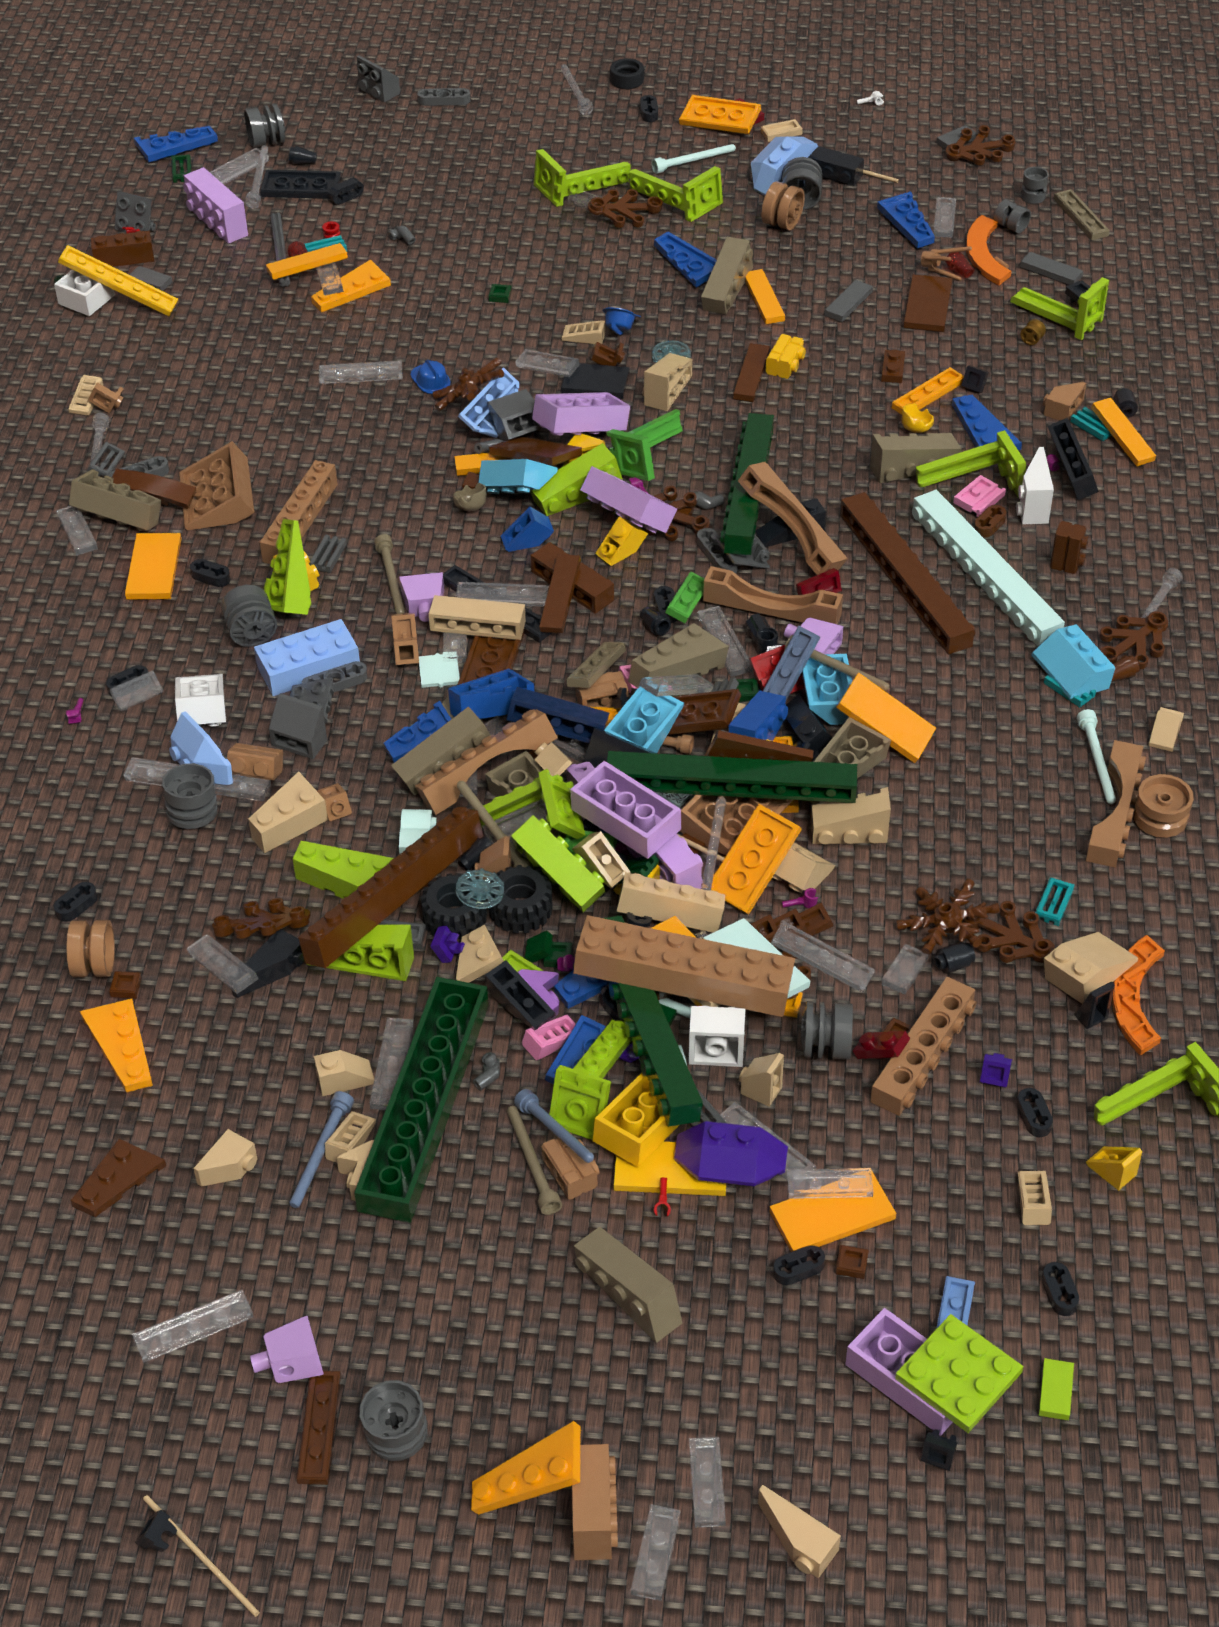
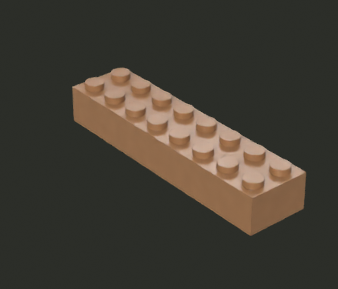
(684, 965)

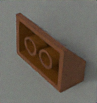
(123, 248)

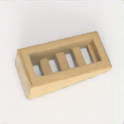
(585, 332)
(82, 394)
(335, 1146)
(1034, 1199)

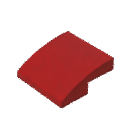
(765, 664)

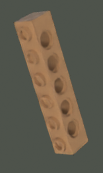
(302, 505)
(927, 1041)

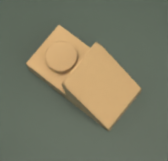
(1166, 729)
(353, 1163)

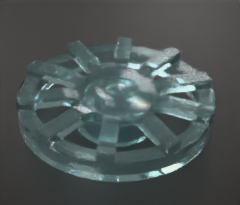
(671, 348)
(480, 889)

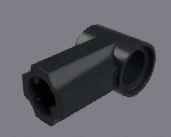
(761, 632)

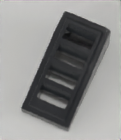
(1096, 1006)

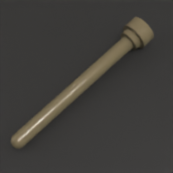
(384, 545)
(842, 667)
(490, 823)
(548, 1199)

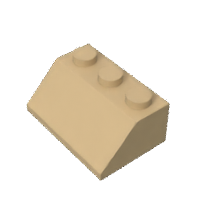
(803, 869)

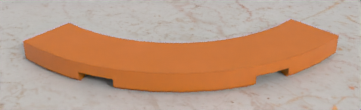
(980, 255)
(1127, 997)

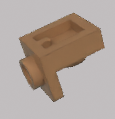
(105, 398)
(336, 802)

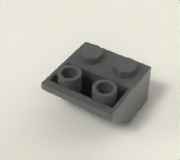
(377, 80)
(513, 415)
(298, 726)

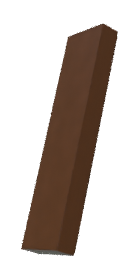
(751, 372)
(560, 593)
(319, 1429)

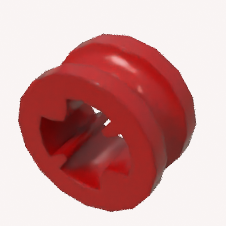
(331, 229)

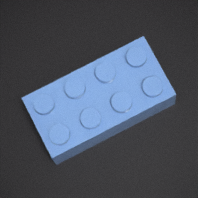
(303, 654)

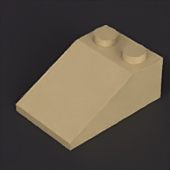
(1086, 964)

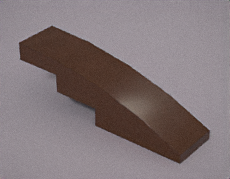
(160, 487)
(810, 921)

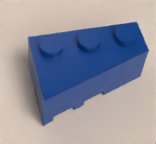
(487, 695)
(761, 716)

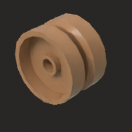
(783, 205)
(1163, 805)
(90, 948)

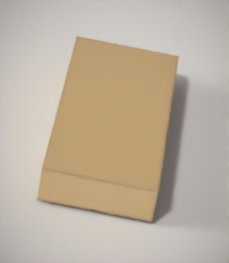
(781, 129)

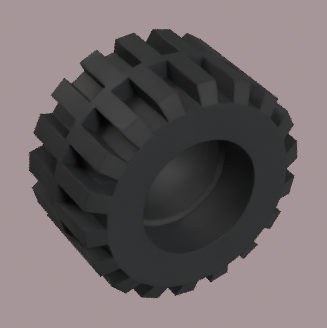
(436, 911)
(526, 913)

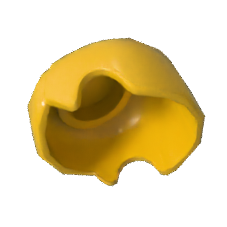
(916, 420)

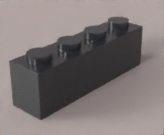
(838, 165)
(1073, 459)

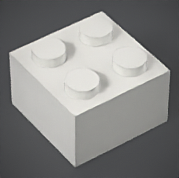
(82, 293)
(716, 1036)

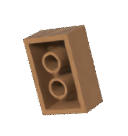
(595, 1504)

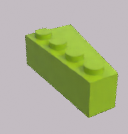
(564, 487)
(558, 862)
(335, 867)
(380, 953)

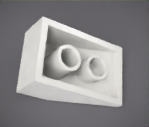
(1036, 491)
(201, 698)

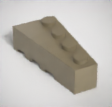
(114, 501)
(855, 745)

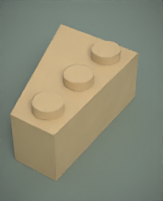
(666, 381)
(287, 814)
(852, 822)

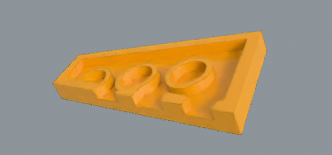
(355, 284)
(120, 1041)
(533, 1472)

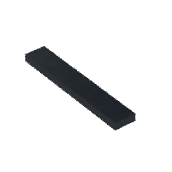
(531, 628)

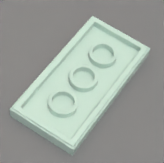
(745, 935)

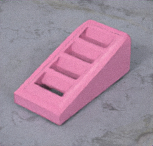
(540, 1047)

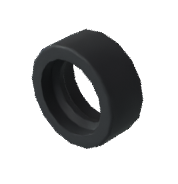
(627, 81)

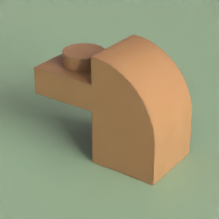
(405, 638)

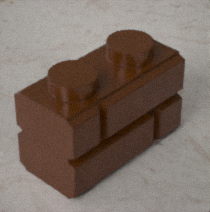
(1068, 547)

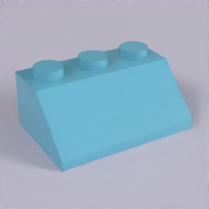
(514, 475)
(1074, 662)
(826, 688)

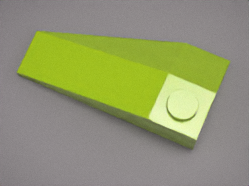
(289, 582)

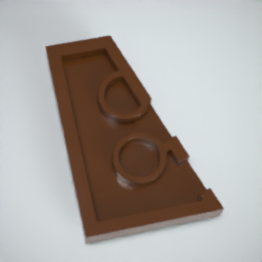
(116, 1173)

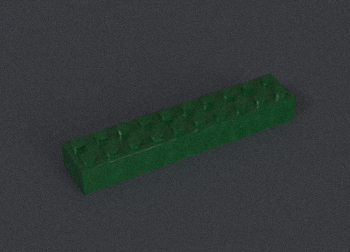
(422, 1100)

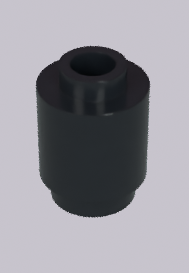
(1126, 402)
(954, 957)

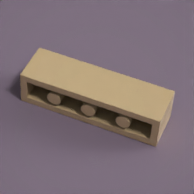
(477, 617)
(665, 899)

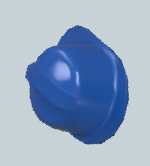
(619, 319)
(430, 376)

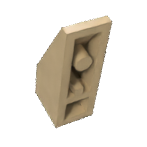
(803, 1537)

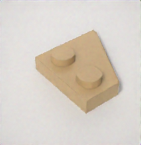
(478, 955)

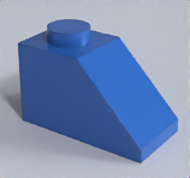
(527, 531)

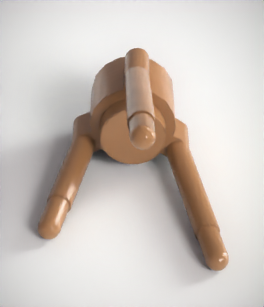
(933, 258)

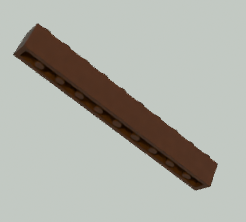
(907, 573)
(390, 887)

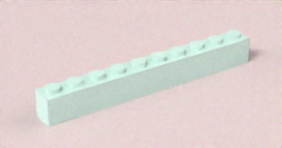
(986, 567)

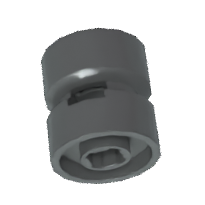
(1034, 185)
(1012, 216)

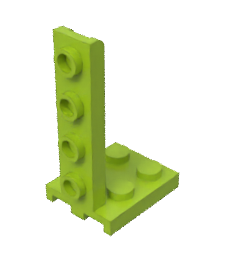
(555, 184)
(695, 197)
(1090, 307)
(1000, 452)
(555, 796)
(1193, 1067)
(582, 1091)

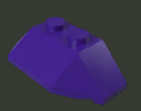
(730, 1153)

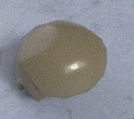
(469, 498)

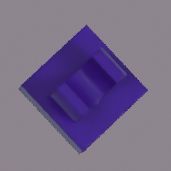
(446, 944)
(996, 1069)

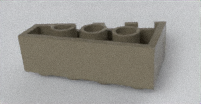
(727, 275)
(897, 456)
(682, 654)
(442, 746)
(515, 773)
(630, 1283)

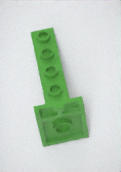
(633, 447)

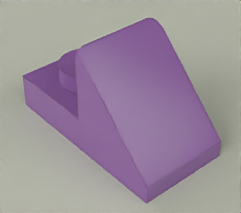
(541, 982)

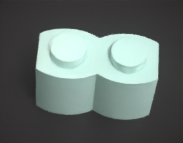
(414, 825)

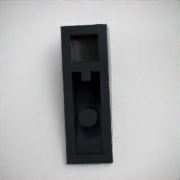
(778, 531)
(807, 724)
(274, 960)
(517, 996)

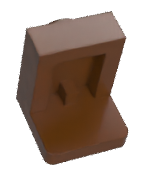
(607, 356)

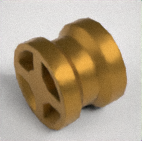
(1033, 332)

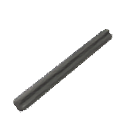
(279, 244)

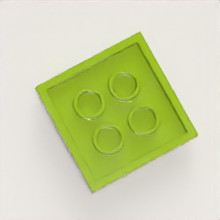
(959, 1373)

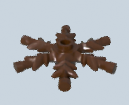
(468, 384)
(948, 916)

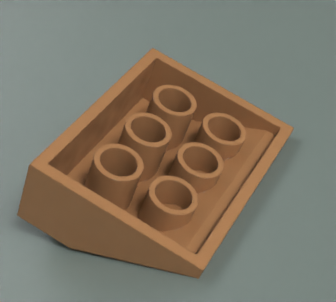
(221, 489)
(699, 814)

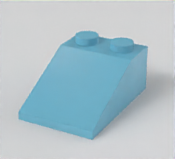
(646, 719)

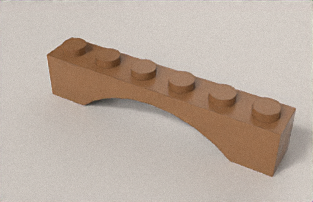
(768, 489)
(730, 590)
(441, 789)
(1107, 836)

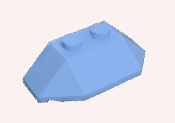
(771, 160)
(477, 413)
(195, 746)

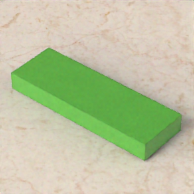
(686, 597)

